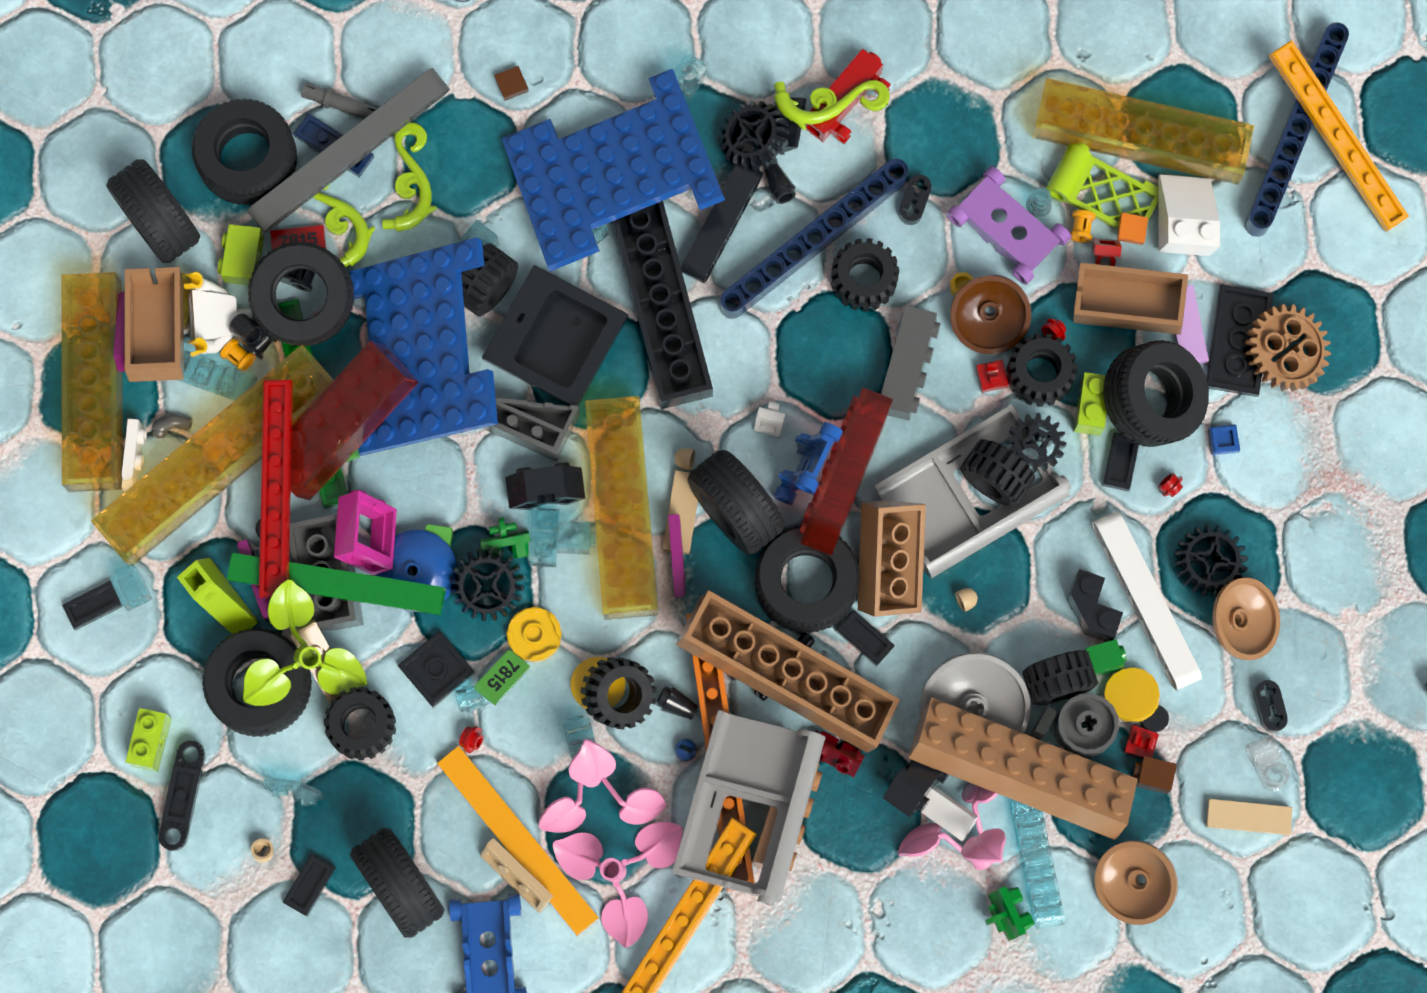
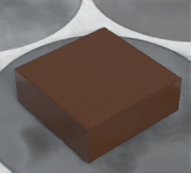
(511, 83)

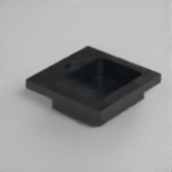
(559, 338)

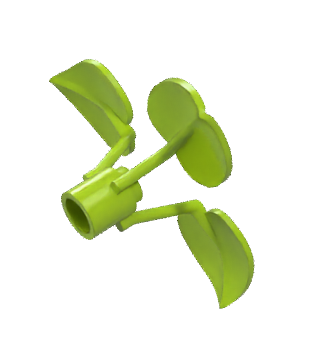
(266, 682)

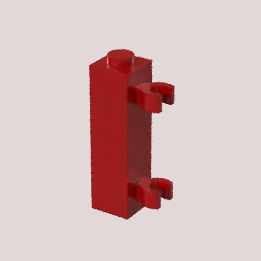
(862, 69)

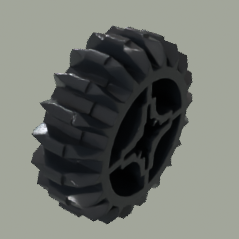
(741, 147)
(1198, 559)
(477, 575)

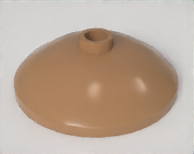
(1246, 619)
(1123, 893)

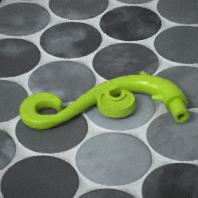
(827, 96)
(416, 176)
(363, 234)

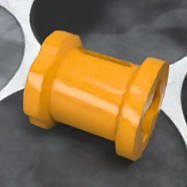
(1082, 226)
(237, 355)

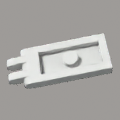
(133, 460)

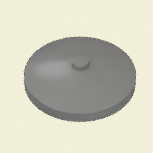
(982, 687)

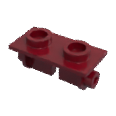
(845, 760)

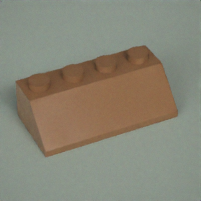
(891, 558)

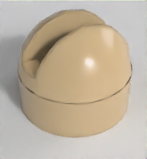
(685, 458)
(966, 599)
(258, 847)

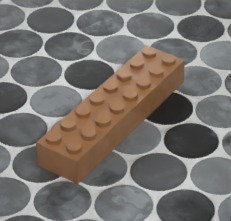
(788, 672)
(1023, 768)

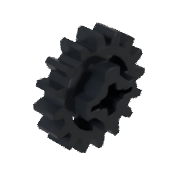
(1047, 438)

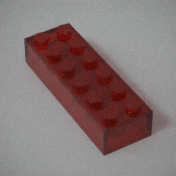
(345, 417)
(844, 471)

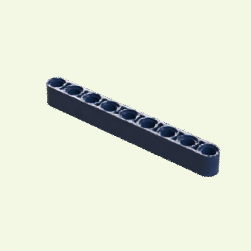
(1292, 140)
(820, 227)

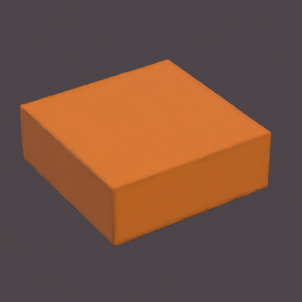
(1132, 228)

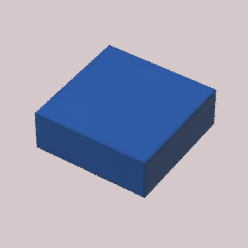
(1224, 439)

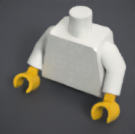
(210, 315)

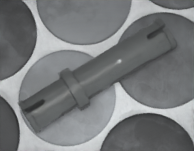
(334, 100)

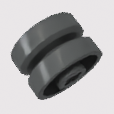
(1097, 714)

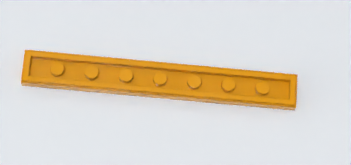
(1338, 136)
(517, 839)
(690, 911)

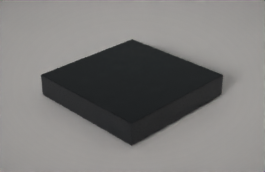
(436, 669)

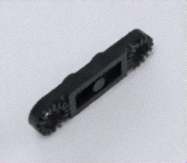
(182, 795)

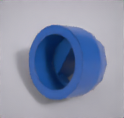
(683, 755)

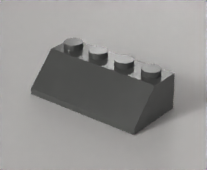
(314, 545)

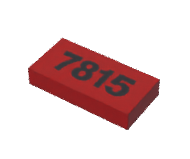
(308, 234)

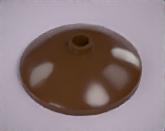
(994, 331)

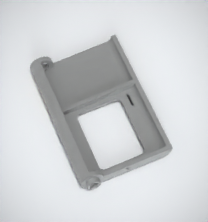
(951, 521)

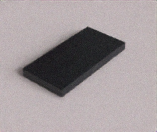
(1228, 362)

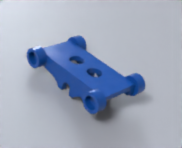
(814, 452)
(493, 918)

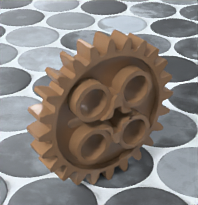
(1273, 327)

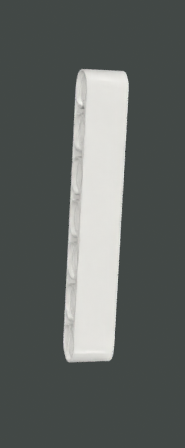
(1146, 600)

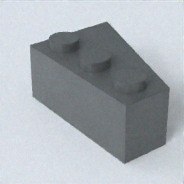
(535, 425)

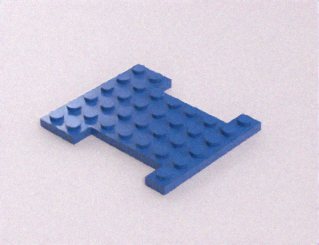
(609, 170)
(420, 319)

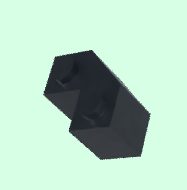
(546, 485)
(1094, 619)
(912, 785)

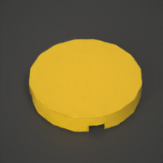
(534, 634)
(1133, 694)

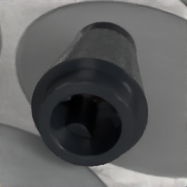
(779, 184)
(676, 703)

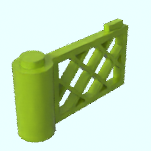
(1076, 168)

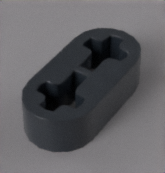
(920, 201)
(1277, 705)

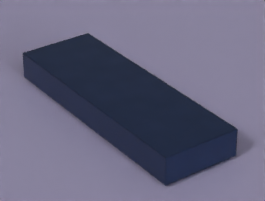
(320, 136)

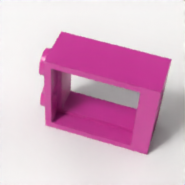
(348, 549)

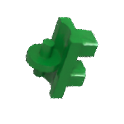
(518, 540)
(1005, 914)

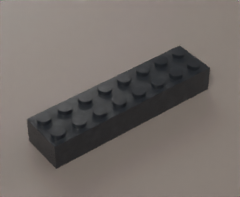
(662, 307)

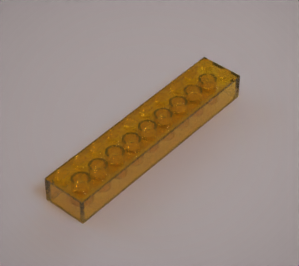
(204, 463)

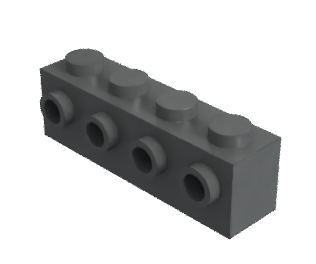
(908, 361)

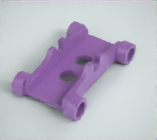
(1023, 253)

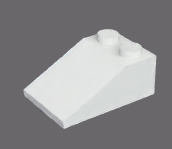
(1187, 216)

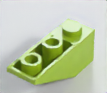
(216, 595)

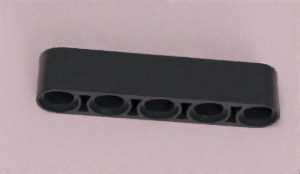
(721, 223)

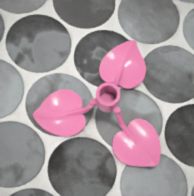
(589, 768)
(980, 849)
(581, 854)

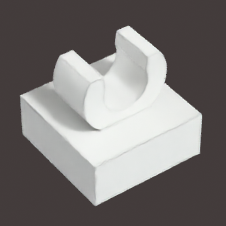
(769, 420)

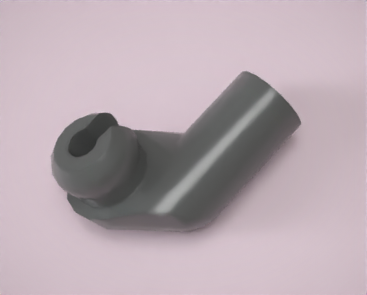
(168, 422)

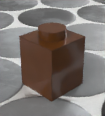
(1154, 774)

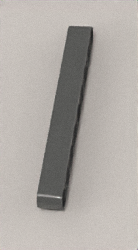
(348, 150)

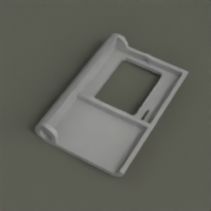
(760, 766)

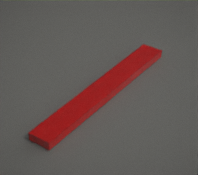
(275, 485)

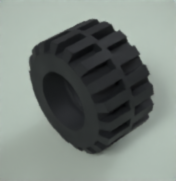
(864, 254)
(488, 284)
(1046, 349)
(997, 472)
(1060, 677)
(639, 696)
(353, 701)

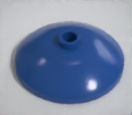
(430, 556)

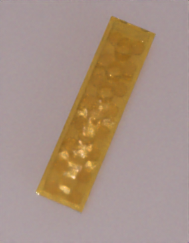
(1143, 131)
(91, 384)
(621, 508)

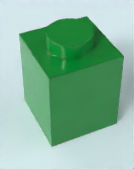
(1107, 657)

